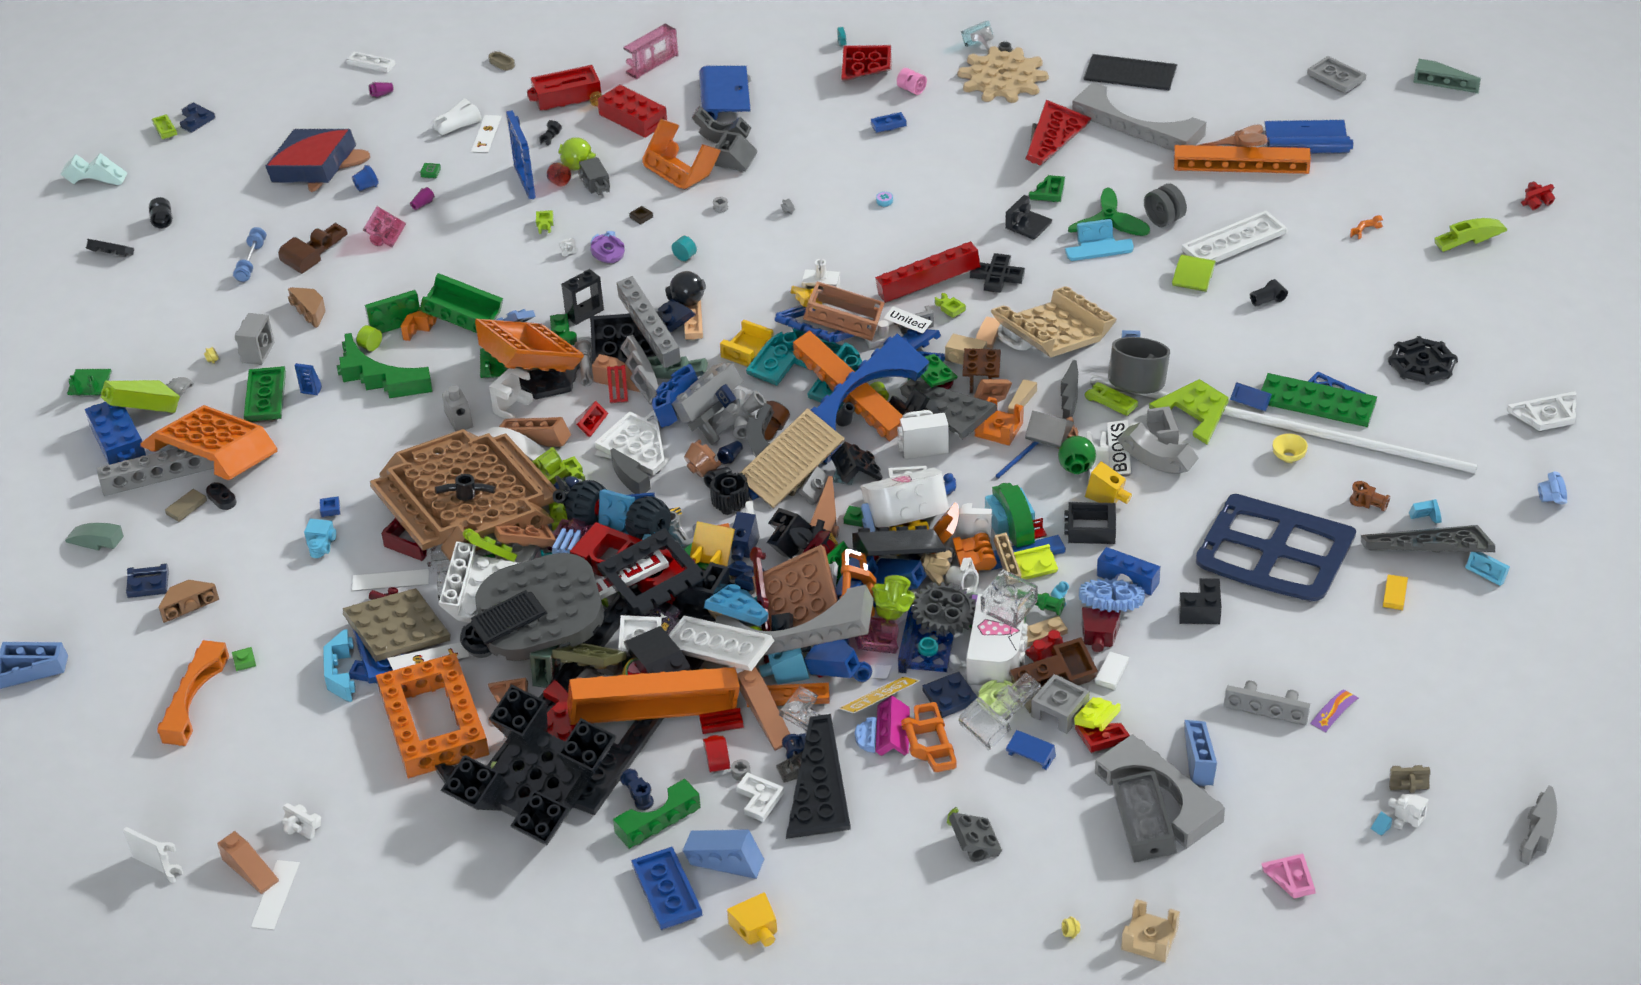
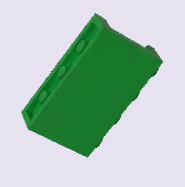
(460, 303)

